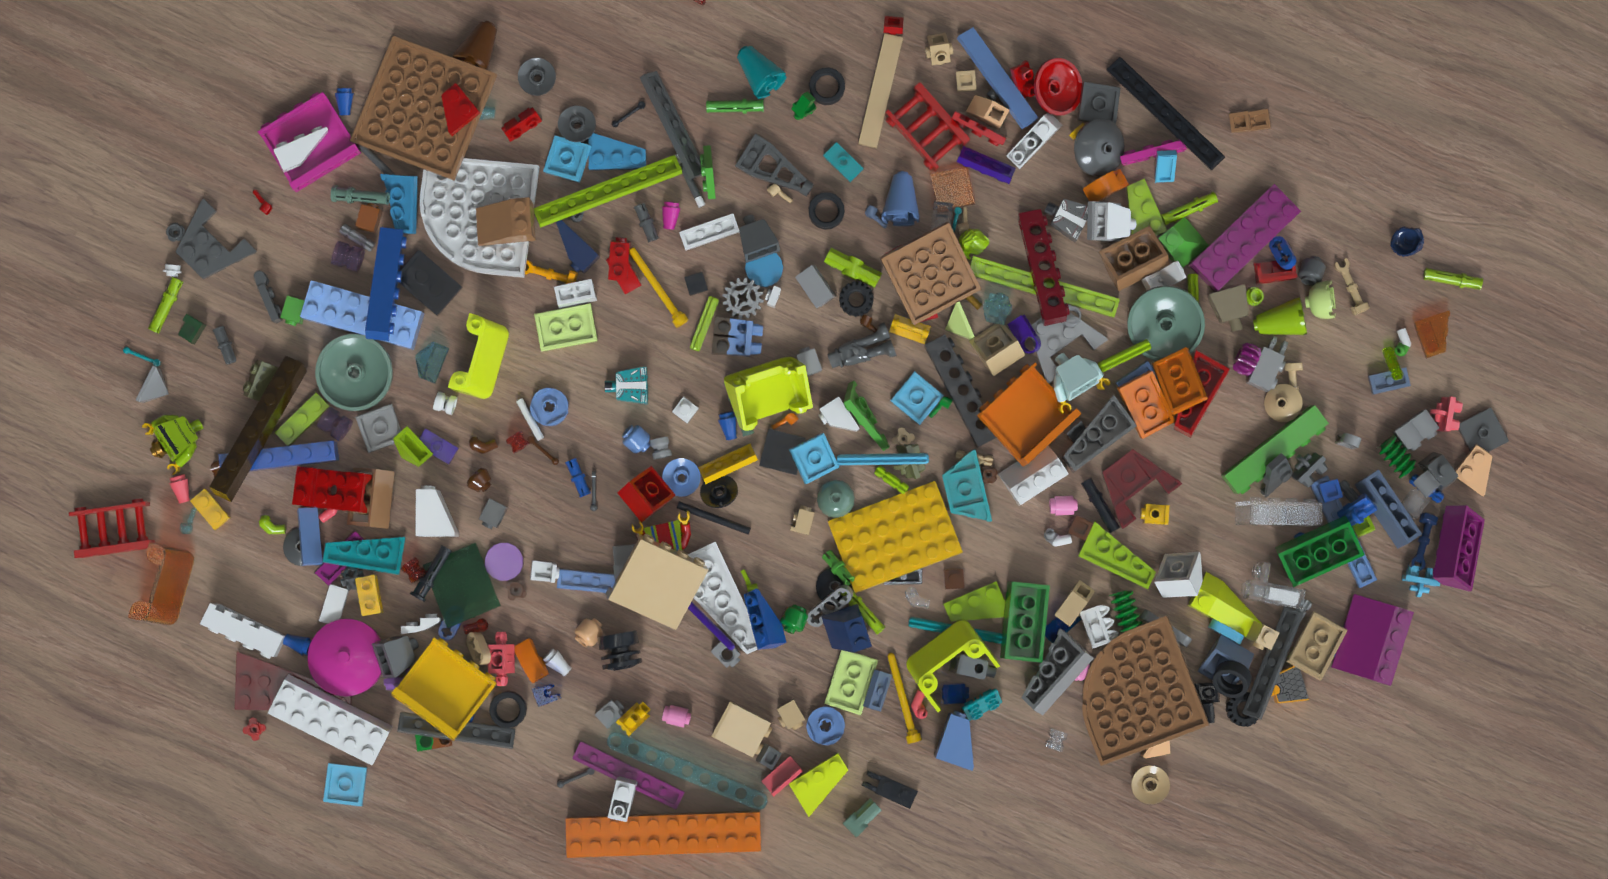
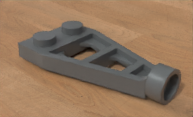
(753, 156)

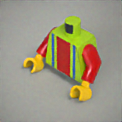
(674, 533)

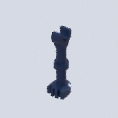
(1429, 521)

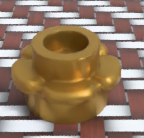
(157, 449)

